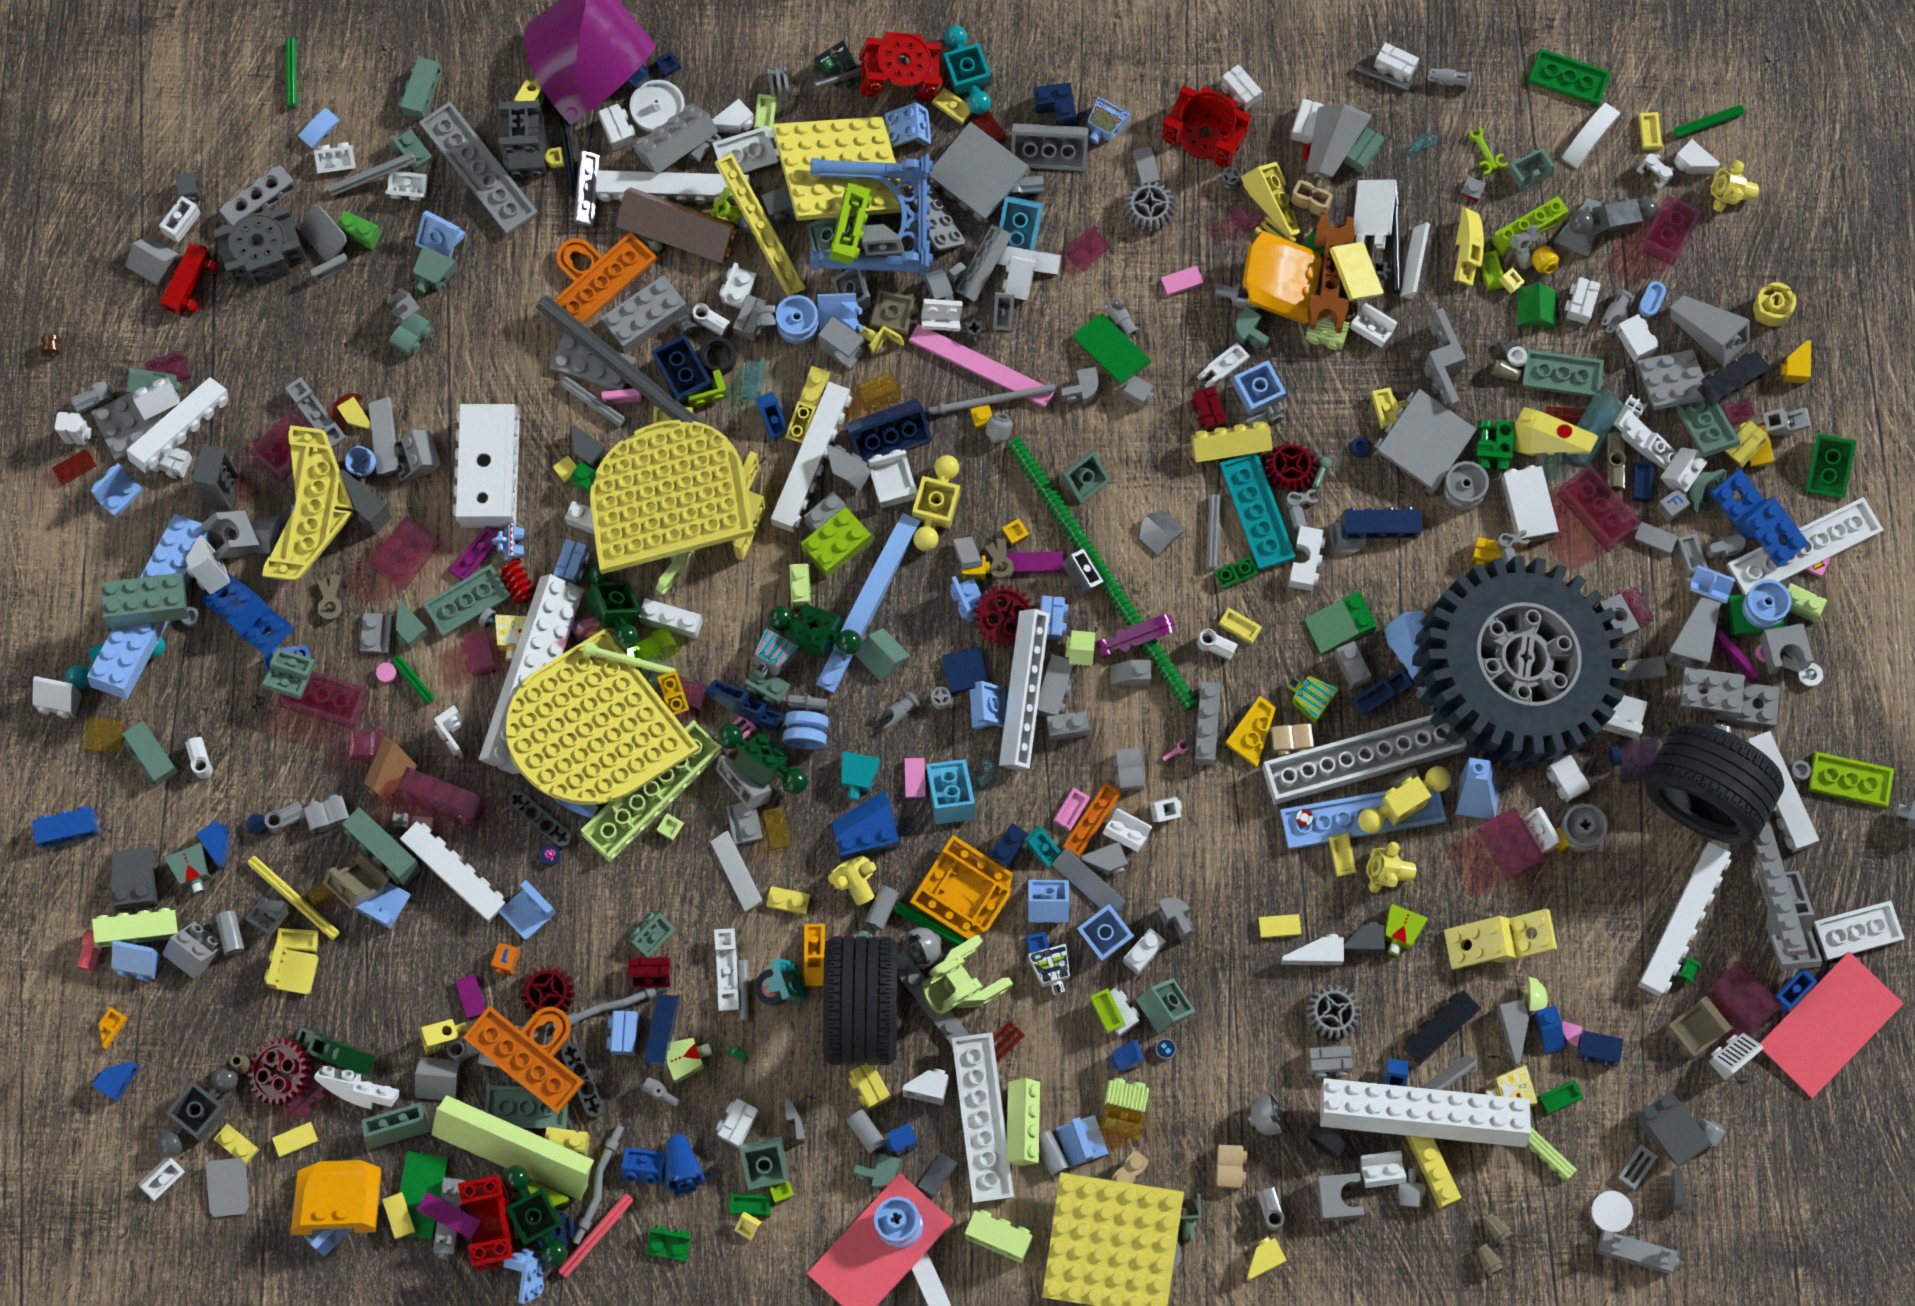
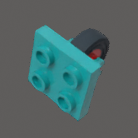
(780, 983)

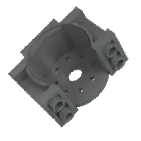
(522, 138)
(265, 267)

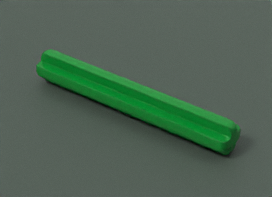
(291, 72)
(1708, 121)
(926, 922)

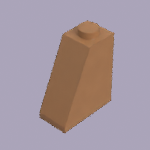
(387, 769)

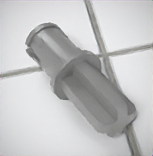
(807, 702)

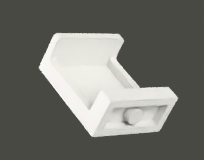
(892, 478)

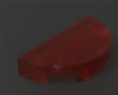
(339, 419)

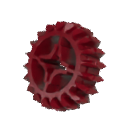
(1299, 477)
(550, 984)

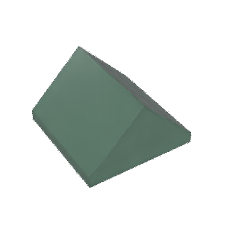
(1085, 477)
(881, 654)

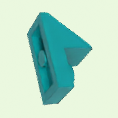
(1042, 846)

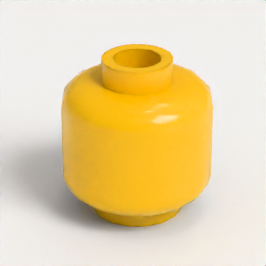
(1544, 259)

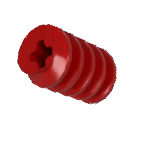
(517, 583)

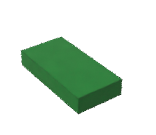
(1560, 1097)
(750, 1203)

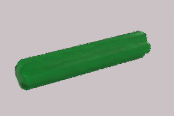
(413, 680)

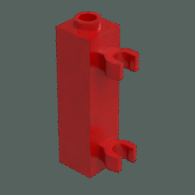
(186, 278)

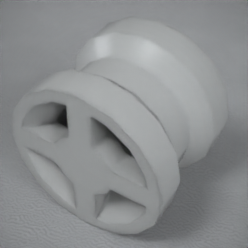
(941, 694)

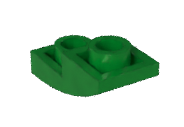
(1236, 573)

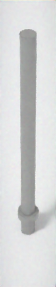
(991, 399)

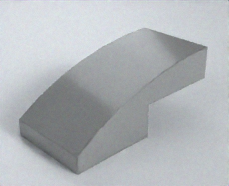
(793, 1116)

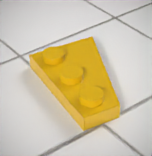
(1251, 732)

